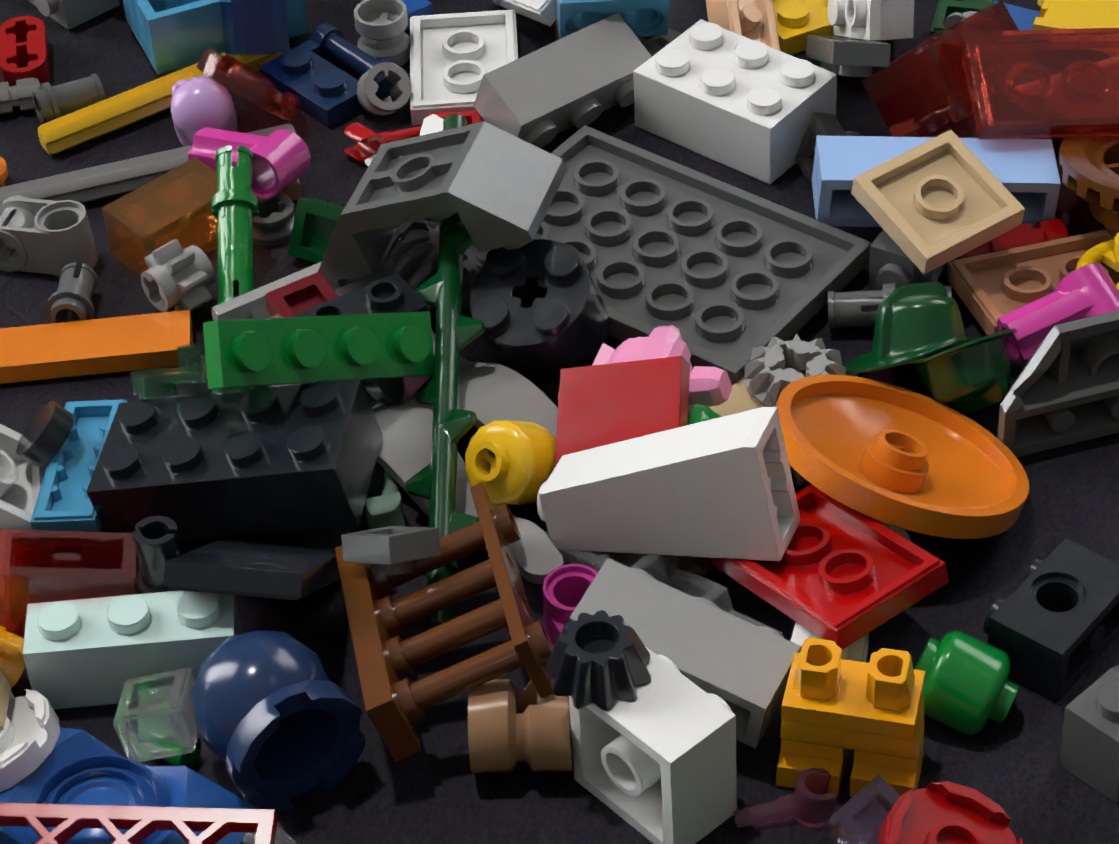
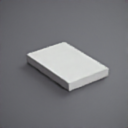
(452, 56)

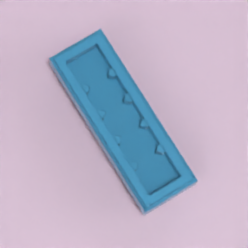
(63, 495)

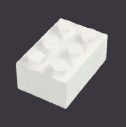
(731, 99)

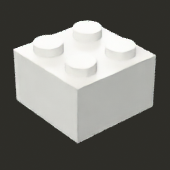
(660, 758)

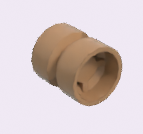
(517, 727)

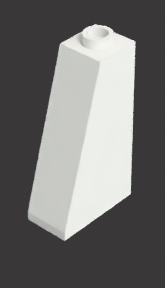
(679, 492)

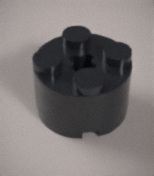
(539, 309)

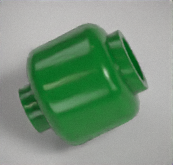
(965, 682)

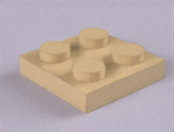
(937, 201)

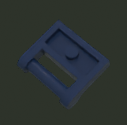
(323, 88)

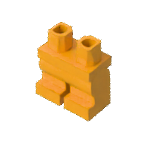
(852, 706)

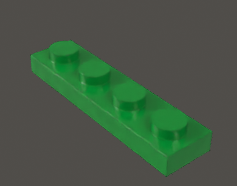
(317, 349)

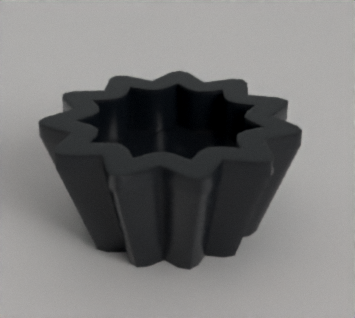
(598, 661)

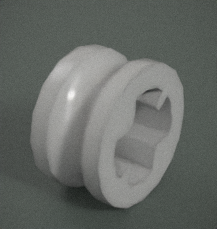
(368, 87)

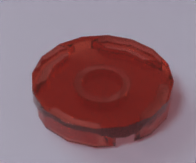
(248, 84)

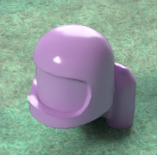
(201, 104)

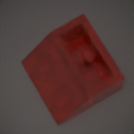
(61, 567)

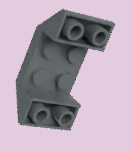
(474, 169)

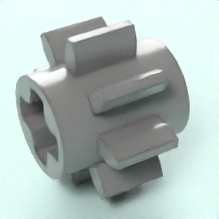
(178, 277)

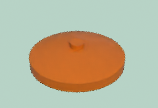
(901, 457)

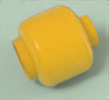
(510, 460)

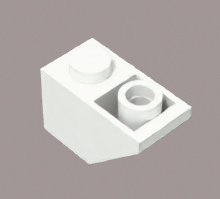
(872, 18)

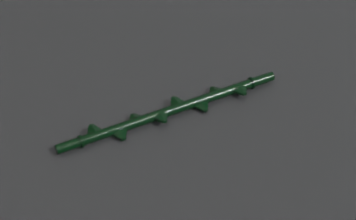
(449, 423)

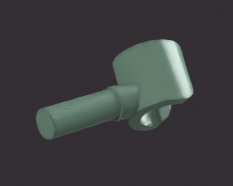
(386, 508)

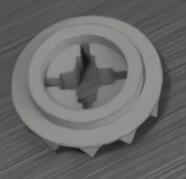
(766, 372)

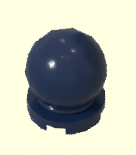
(275, 718)

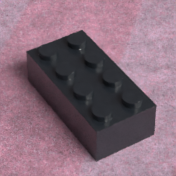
(240, 461)

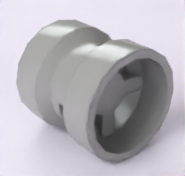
(382, 29)

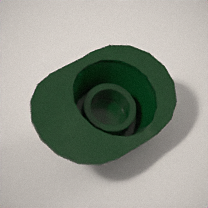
(911, 326)
(968, 374)

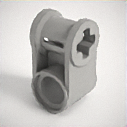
(44, 236)

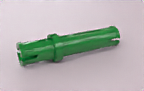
(234, 208)

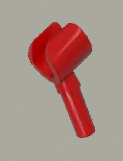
(370, 141)

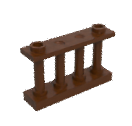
(379, 621)

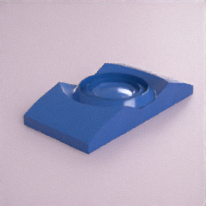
(91, 773)

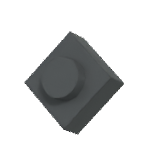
(391, 548)

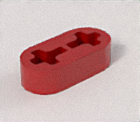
(24, 50)

